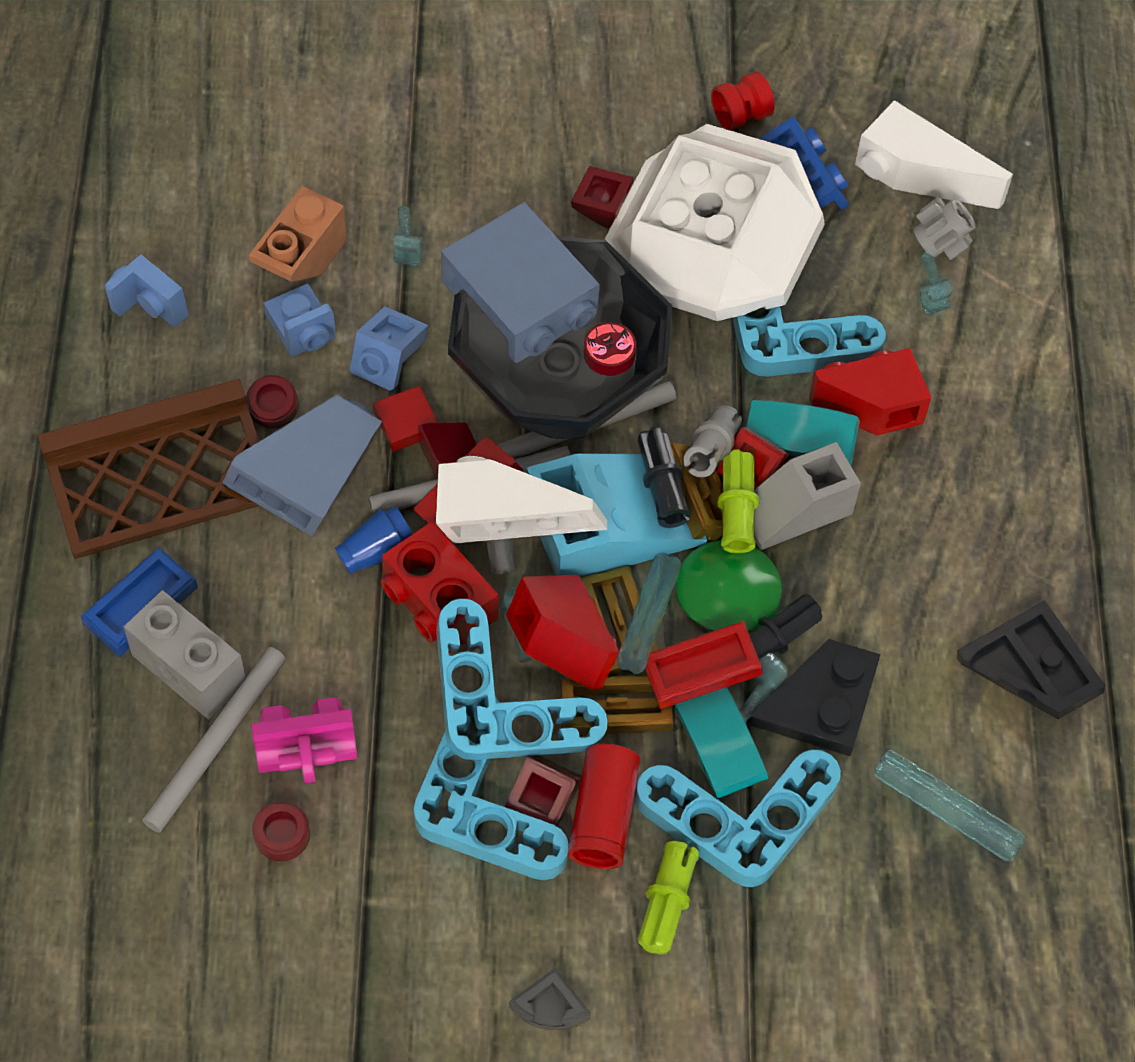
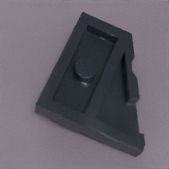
(1035, 662)
(822, 698)

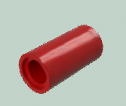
(604, 806)

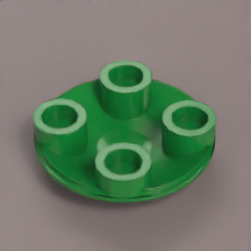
(727, 587)

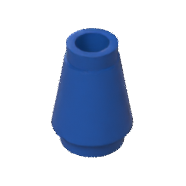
(373, 539)

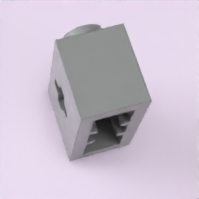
(185, 654)

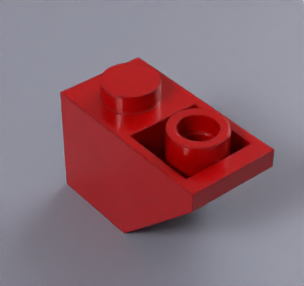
(879, 390)
(563, 628)

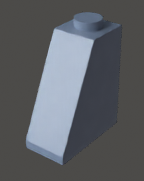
(305, 462)

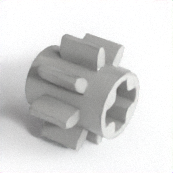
(944, 228)

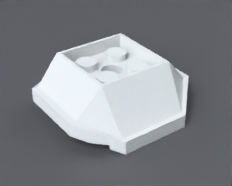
(742, 254)

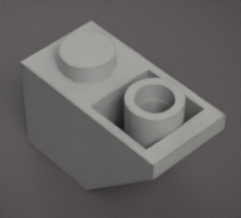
(805, 496)

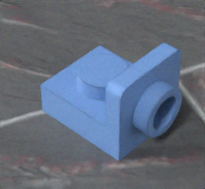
(150, 288)
(300, 320)
(384, 346)

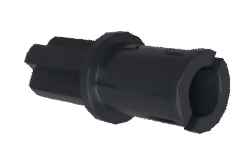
(663, 478)
(785, 626)

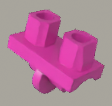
(304, 740)

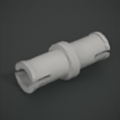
(712, 441)

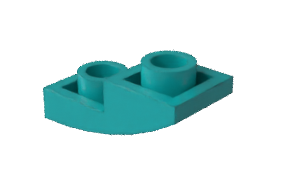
(803, 427)
(721, 742)

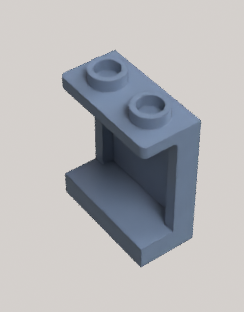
(522, 281)

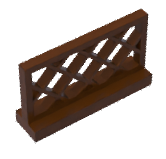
(134, 432)

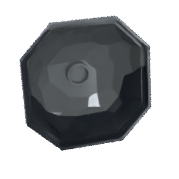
(557, 389)

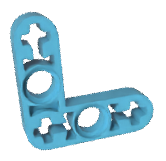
(785, 338)
(498, 717)
(469, 812)
(736, 832)

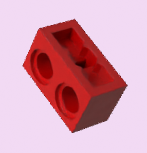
(450, 579)

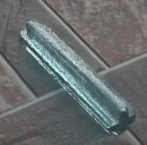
(649, 613)
(950, 805)

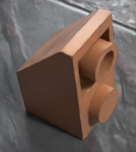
(302, 237)

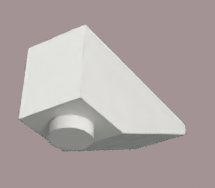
(927, 161)
(496, 502)

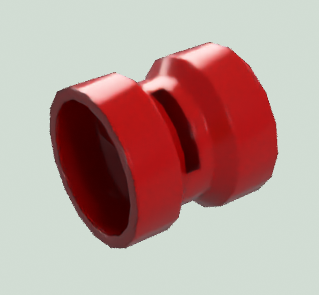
(742, 101)

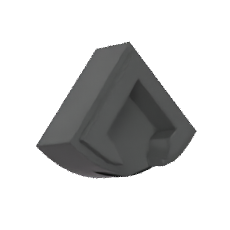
(550, 1004)

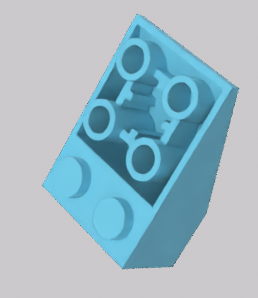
(630, 512)

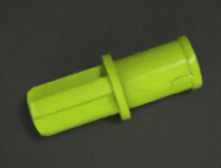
(738, 502)
(667, 897)

